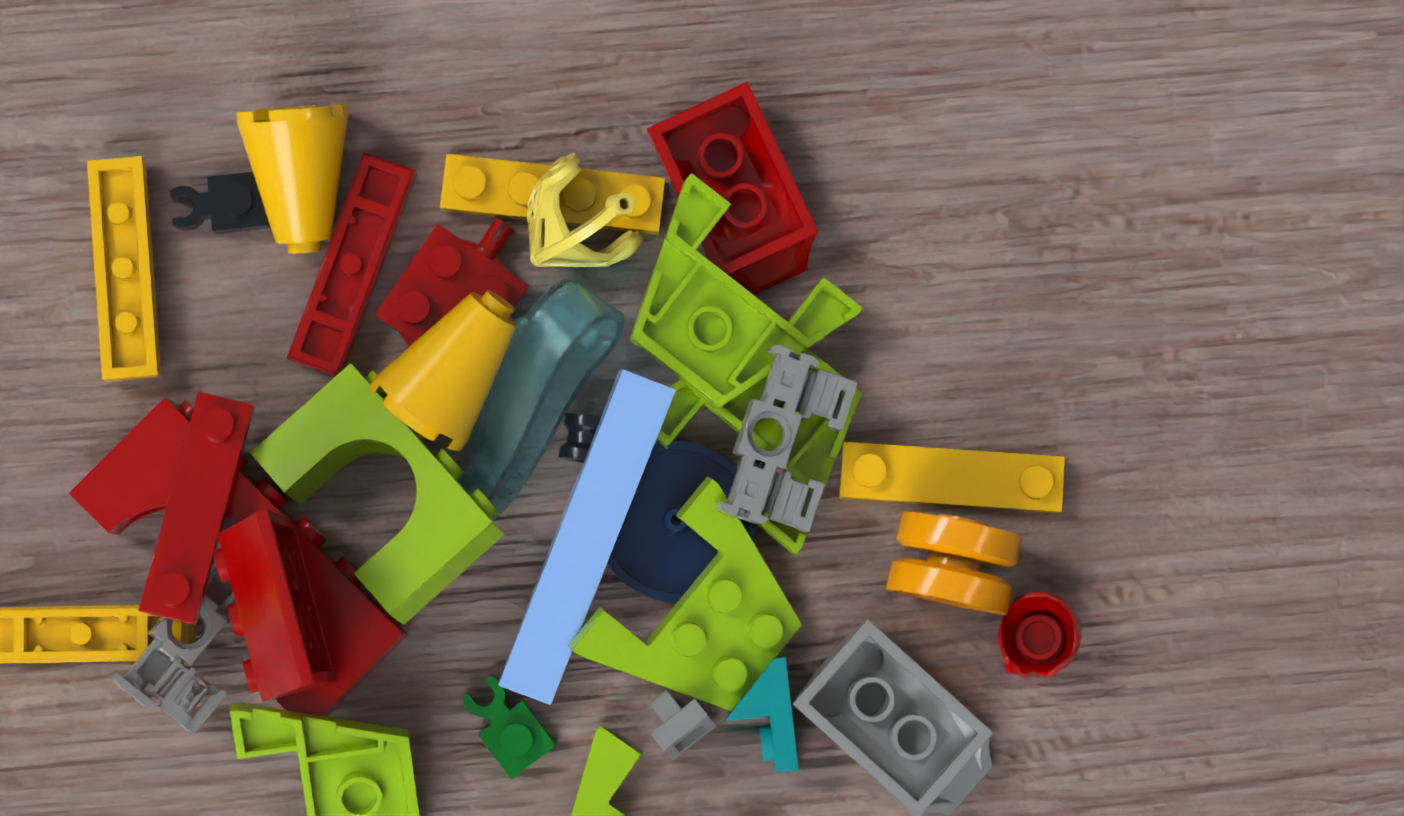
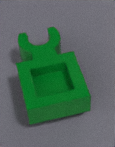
(513, 735)

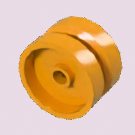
(955, 554)

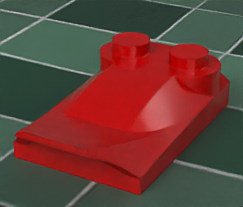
(732, 150)

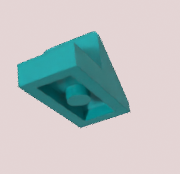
(772, 698)

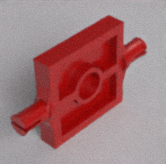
(444, 275)

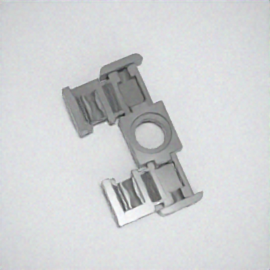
(756, 482)
(166, 677)

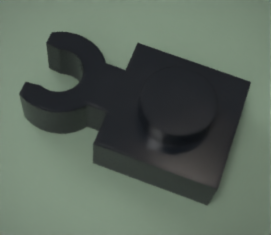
(231, 204)

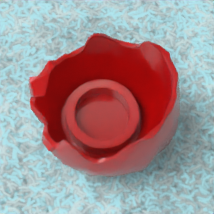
(1039, 634)

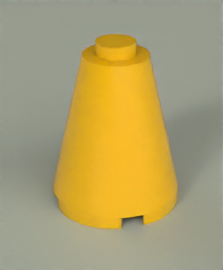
(297, 169)
(450, 369)

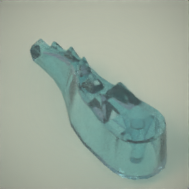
(536, 383)

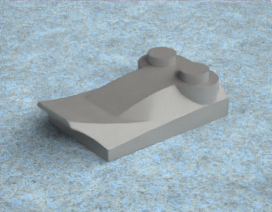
(897, 722)

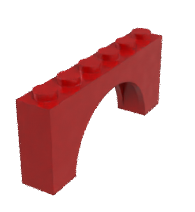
(138, 482)

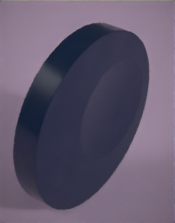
(654, 547)

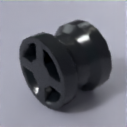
(580, 435)

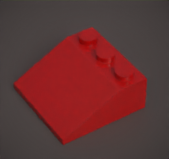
(273, 606)

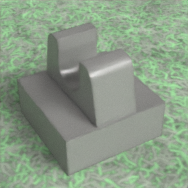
(680, 725)

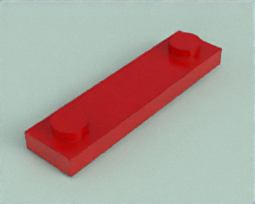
(352, 264)
(196, 508)

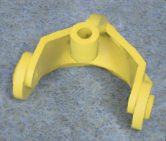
(551, 240)

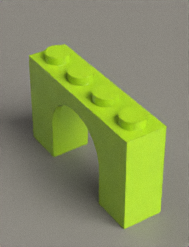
(447, 523)

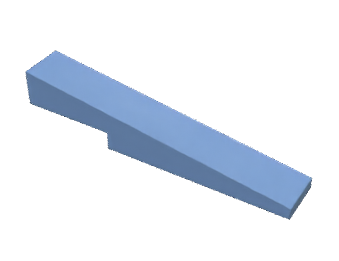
(586, 535)

